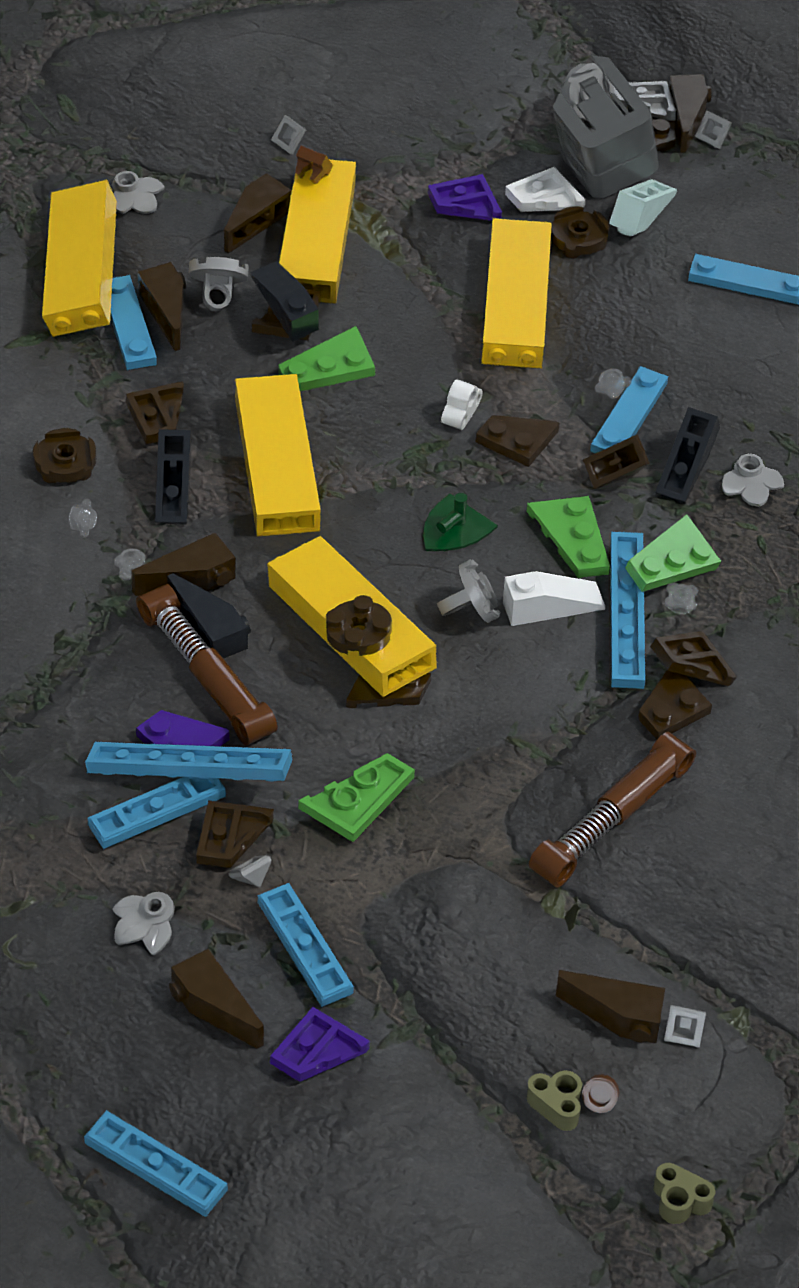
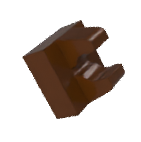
(313, 160)

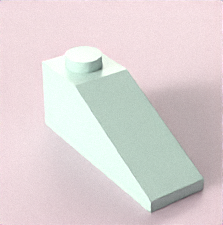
(640, 205)

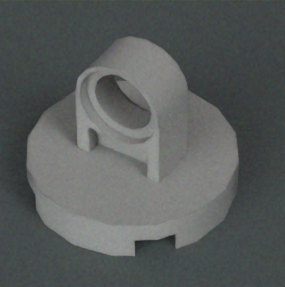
(574, 93)
(218, 274)

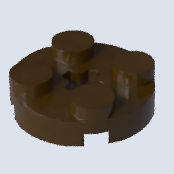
(592, 232)
(69, 469)
(359, 612)

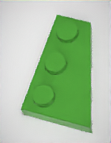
(331, 362)
(575, 533)
(673, 557)
(360, 798)

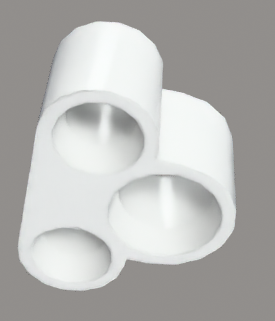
(461, 404)

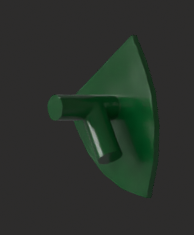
(455, 525)

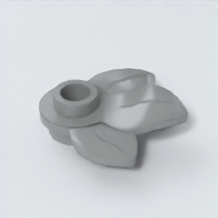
(135, 192)
(751, 480)
(140, 923)

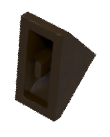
(616, 462)

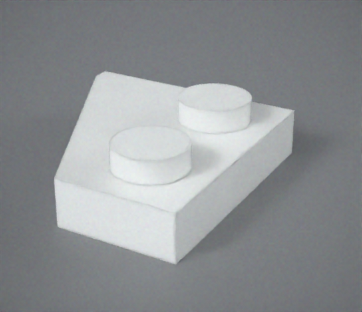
(544, 192)

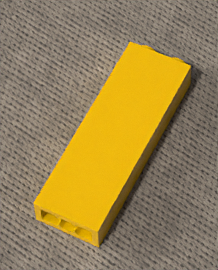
(319, 229)
(79, 258)
(517, 293)
(277, 455)
(318, 580)

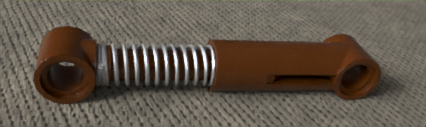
(248, 716)
(667, 759)

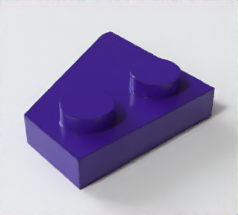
(465, 198)
(179, 730)
(317, 1046)

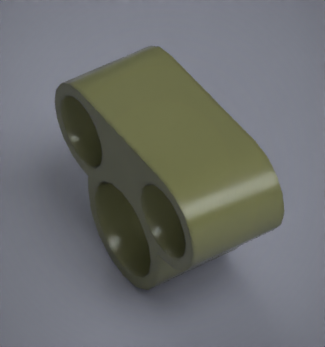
(555, 1106)
(685, 1187)

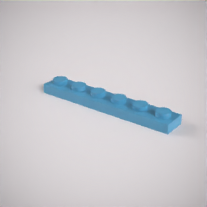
(626, 614)
(189, 761)

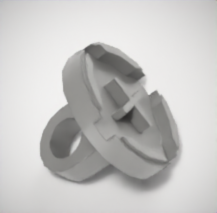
(476, 592)

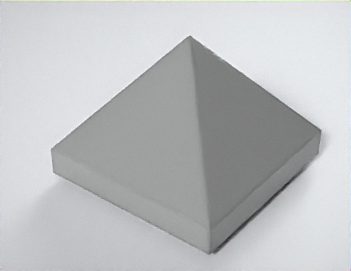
(713, 129)
(288, 134)
(252, 871)
(685, 1026)

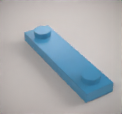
(745, 278)
(130, 325)
(631, 409)
(154, 808)
(305, 944)
(156, 1163)

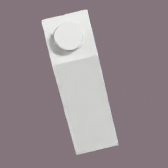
(548, 596)

